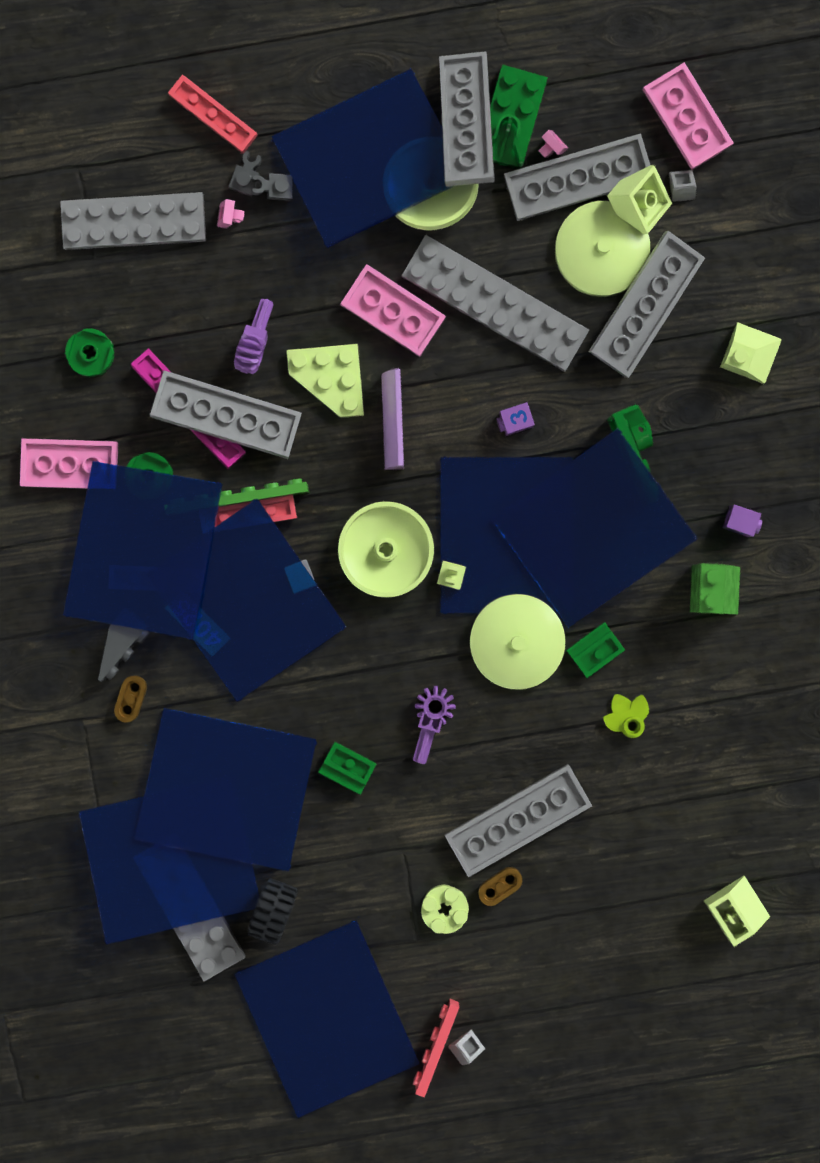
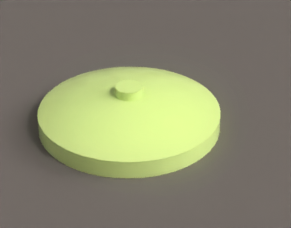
(441, 209)
(600, 250)
(386, 549)
(517, 641)

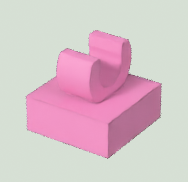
(553, 144)
(228, 214)

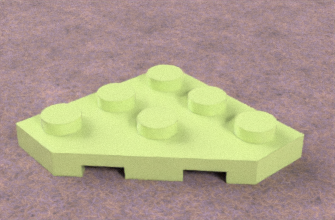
(330, 376)

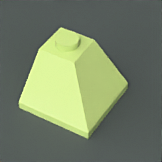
(640, 199)
(750, 353)

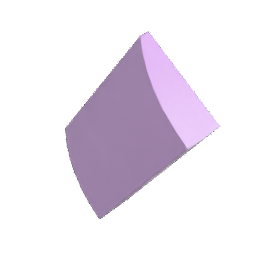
(392, 420)

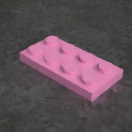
(688, 116)
(393, 310)
(62, 461)

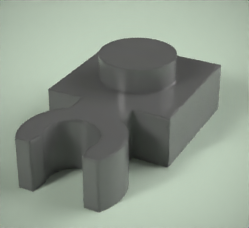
(242, 176)
(277, 186)

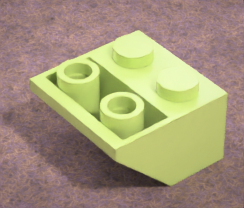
(737, 910)

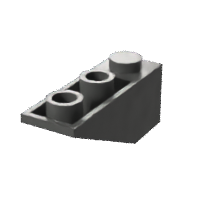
(119, 648)

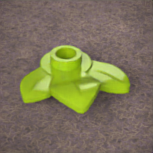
(625, 712)

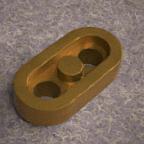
(130, 698)
(501, 887)

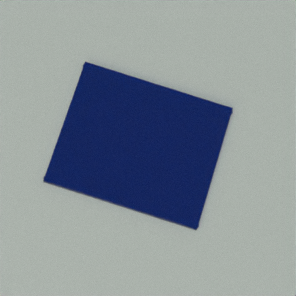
(366, 158)
(470, 497)
(594, 528)
(143, 549)
(258, 603)
(225, 789)
(157, 886)
(327, 1018)

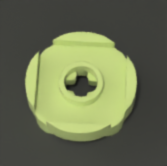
(439, 921)

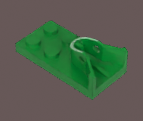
(514, 114)
(628, 422)

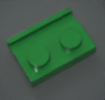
(595, 650)
(347, 768)

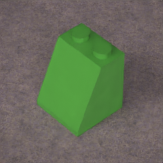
(715, 589)

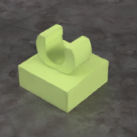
(451, 575)

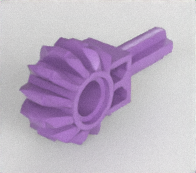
(253, 341)
(430, 721)

